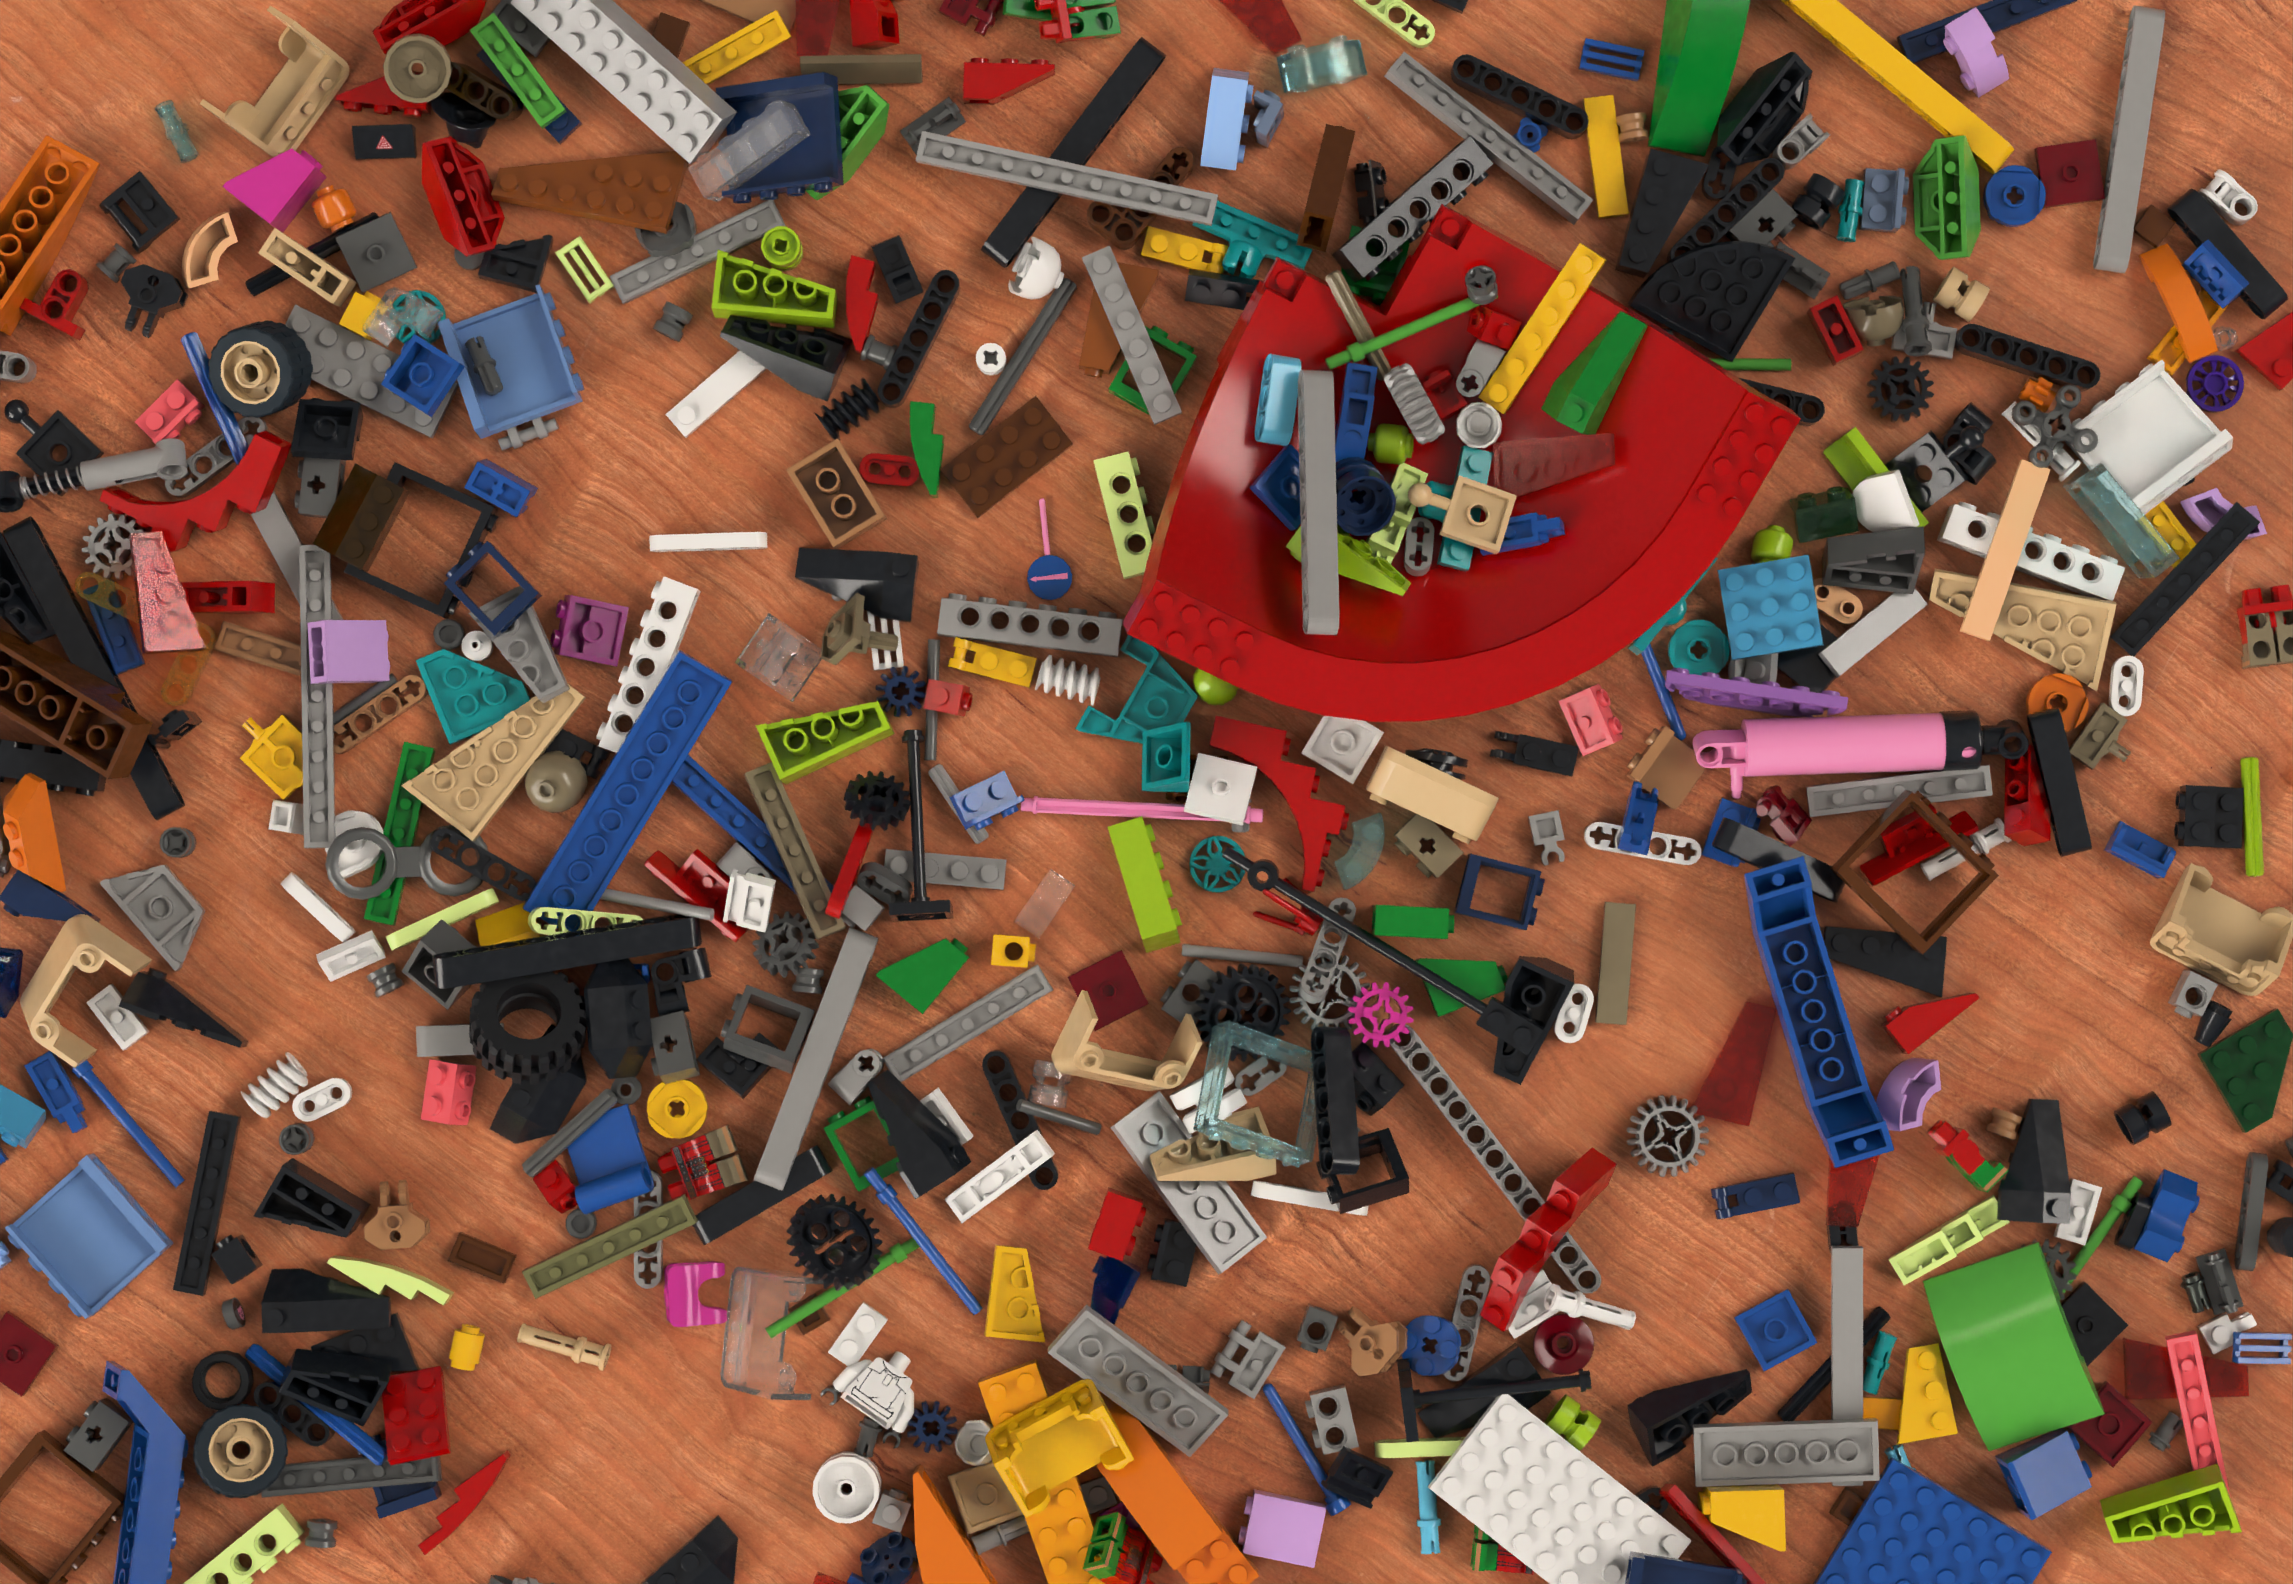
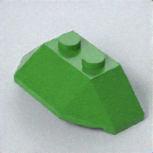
(861, 126)
(1947, 199)

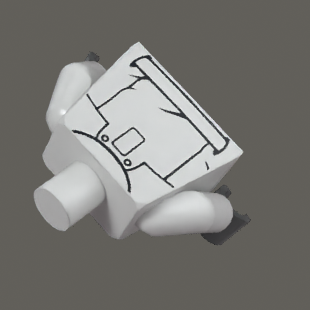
(879, 1392)

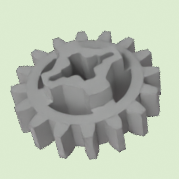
(113, 535)

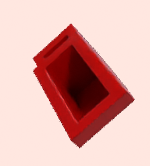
(860, 302)

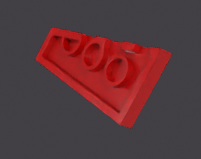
(2272, 352)

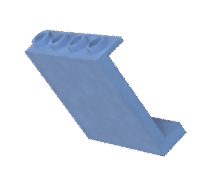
(528, 362)
(88, 1237)

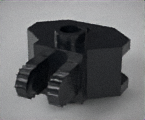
(153, 299)

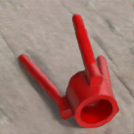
(1305, 919)

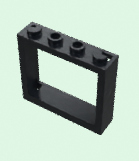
(485, 524)

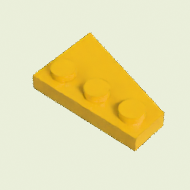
(1012, 1298)
(1926, 1397)

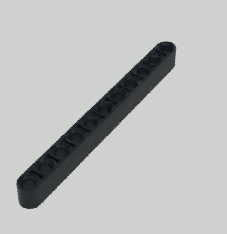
(86, 651)

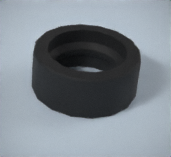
(205, 1364)

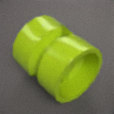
(782, 248)
(1572, 1422)

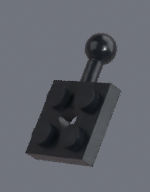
(55, 432)
(1945, 471)

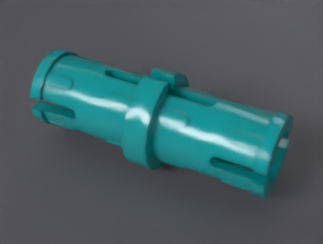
(1850, 210)
(1878, 1362)

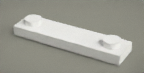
(714, 393)
(999, 1176)

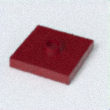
(2070, 173)
(1111, 988)
(22, 1353)
(2116, 1430)

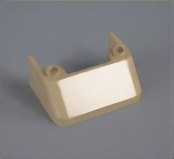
(295, 95)
(1431, 794)
(83, 946)
(1086, 1059)

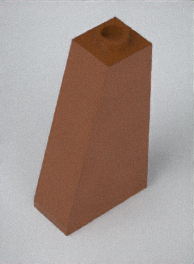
(1100, 343)

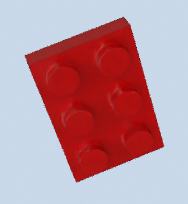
(416, 1416)

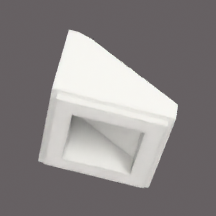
(287, 817)

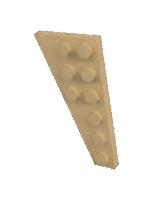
(2045, 623)
(485, 771)

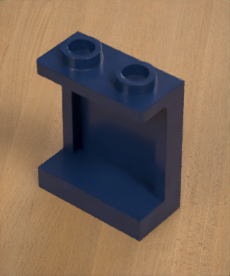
(402, 1497)

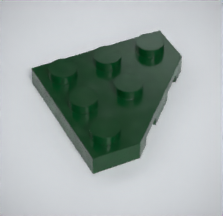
(2250, 1068)

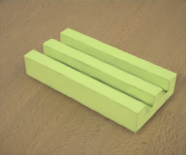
(599, 291)

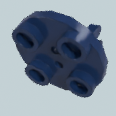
(901, 1555)

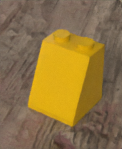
(1748, 1511)

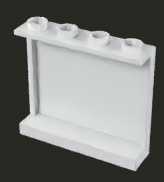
(2152, 437)

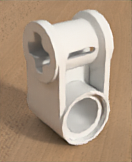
(2227, 196)

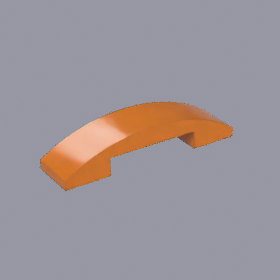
(2181, 302)

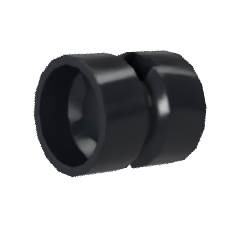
(1818, 199)
(2132, 1122)

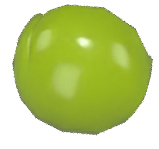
(1212, 689)

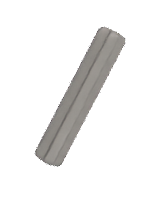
(947, 789)

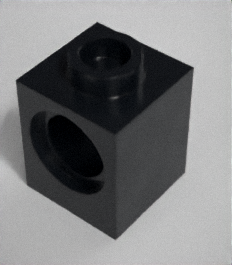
(236, 1258)

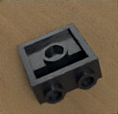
(326, 429)
(2209, 816)

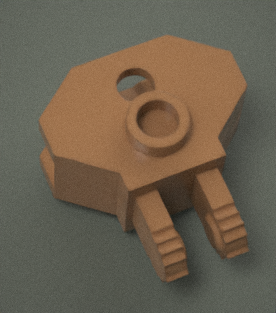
(396, 1217)
(1375, 1344)

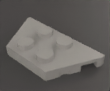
(160, 909)

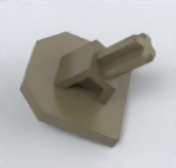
(851, 634)

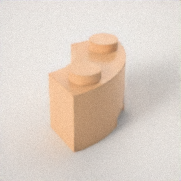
(205, 248)

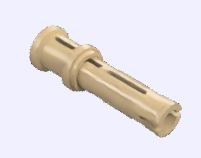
(529, 1335)

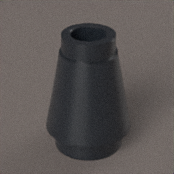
(2212, 1023)

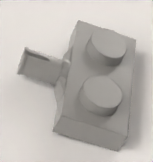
(1940, 336)

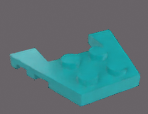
(1156, 702)

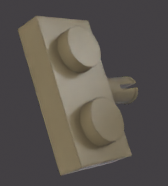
(2099, 737)

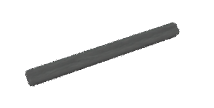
(1022, 356)

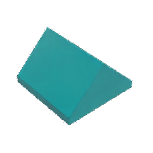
(1166, 758)

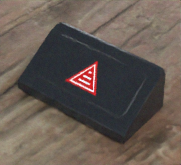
(384, 141)

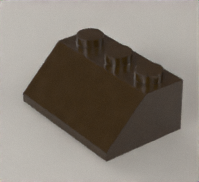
(361, 518)

